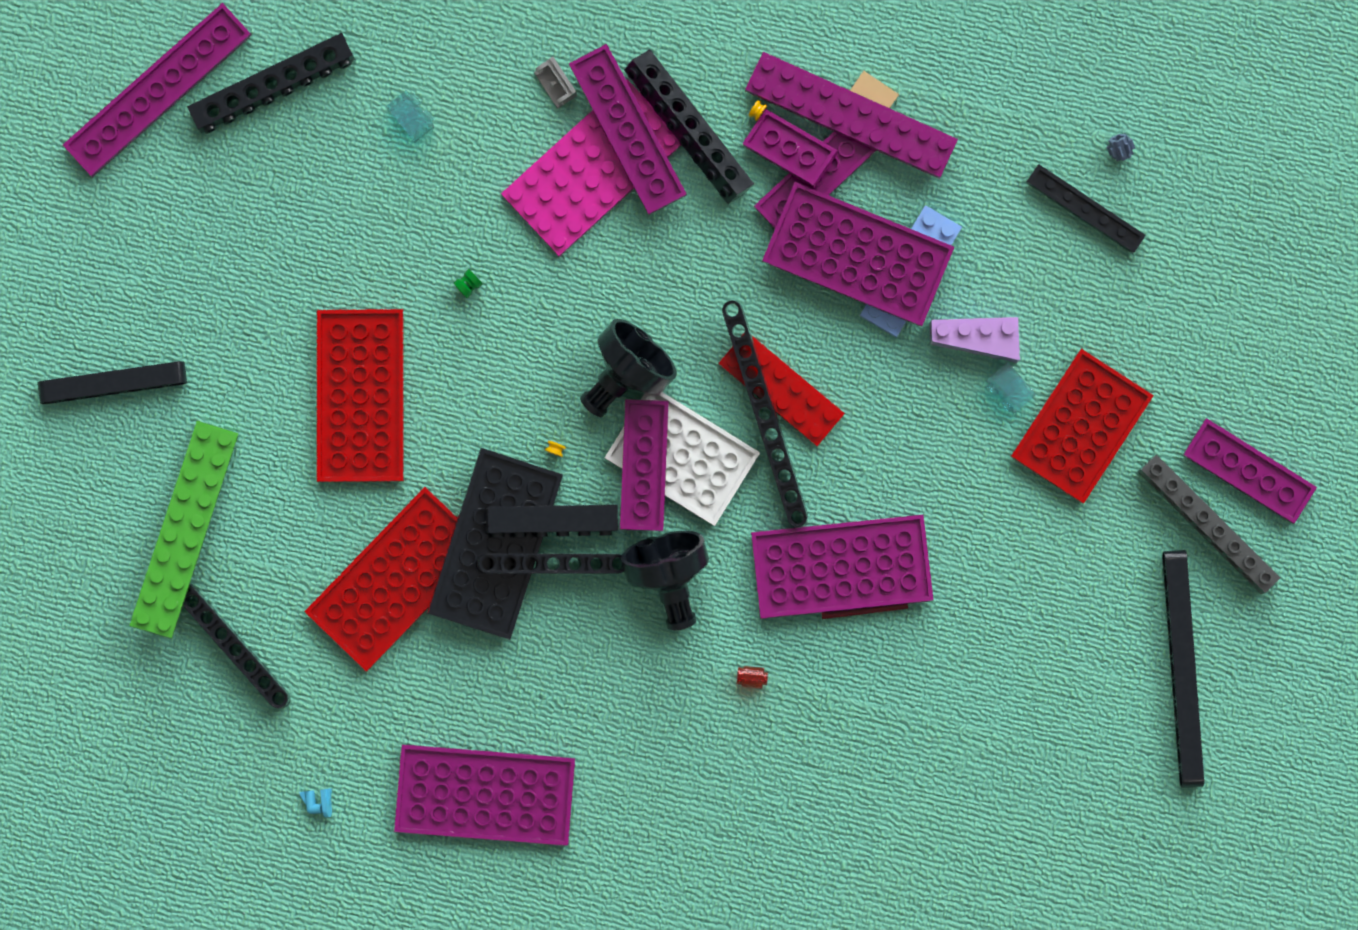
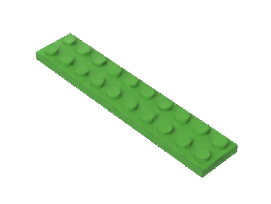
(184, 530)

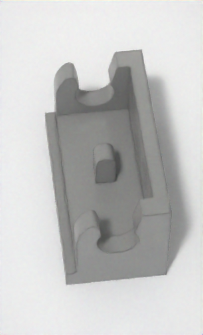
(555, 82)

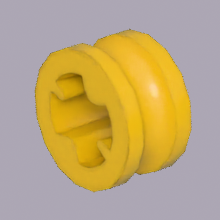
(757, 110)
(555, 448)

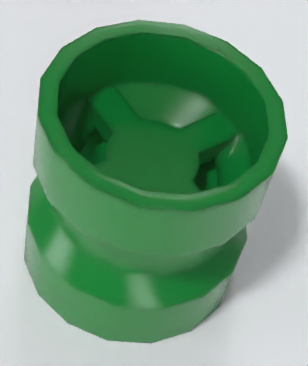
(471, 280)

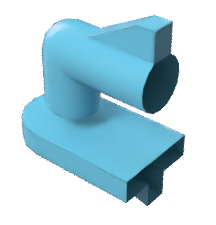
(324, 807)

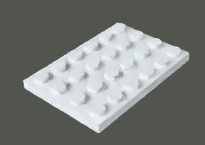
(701, 461)

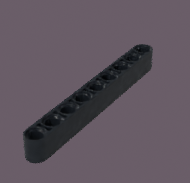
(227, 644)

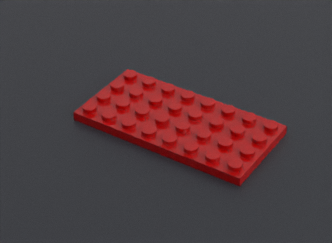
(360, 395)
(387, 582)

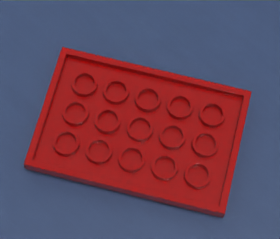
(1082, 426)

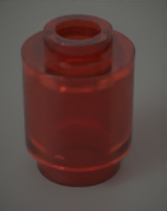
(752, 677)

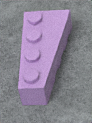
(981, 336)

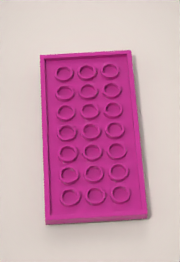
(578, 180)

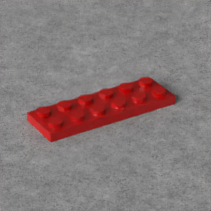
(791, 394)

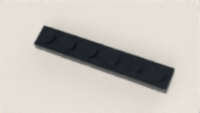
(1086, 209)

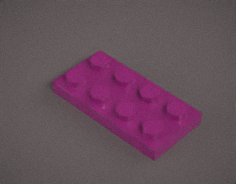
(790, 148)

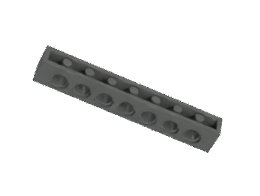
(1208, 524)

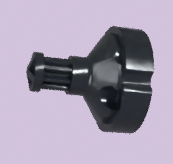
(630, 363)
(667, 566)

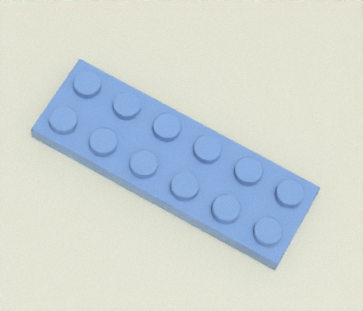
(932, 225)

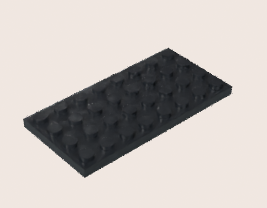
(491, 599)

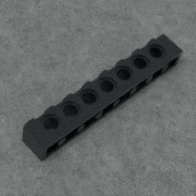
(259, 81)
(688, 126)

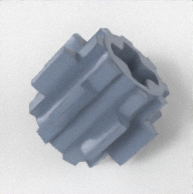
(1120, 147)

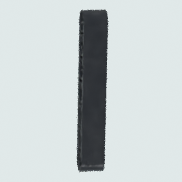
(112, 382)
(541, 563)

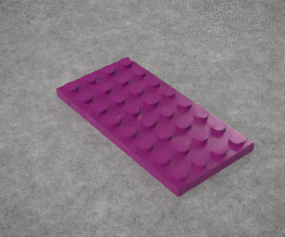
(858, 254)
(842, 566)
(484, 794)

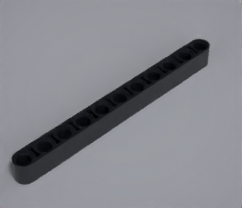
(757, 405)
(1183, 668)

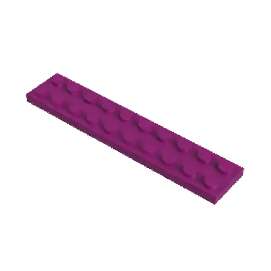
(157, 90)
(851, 115)

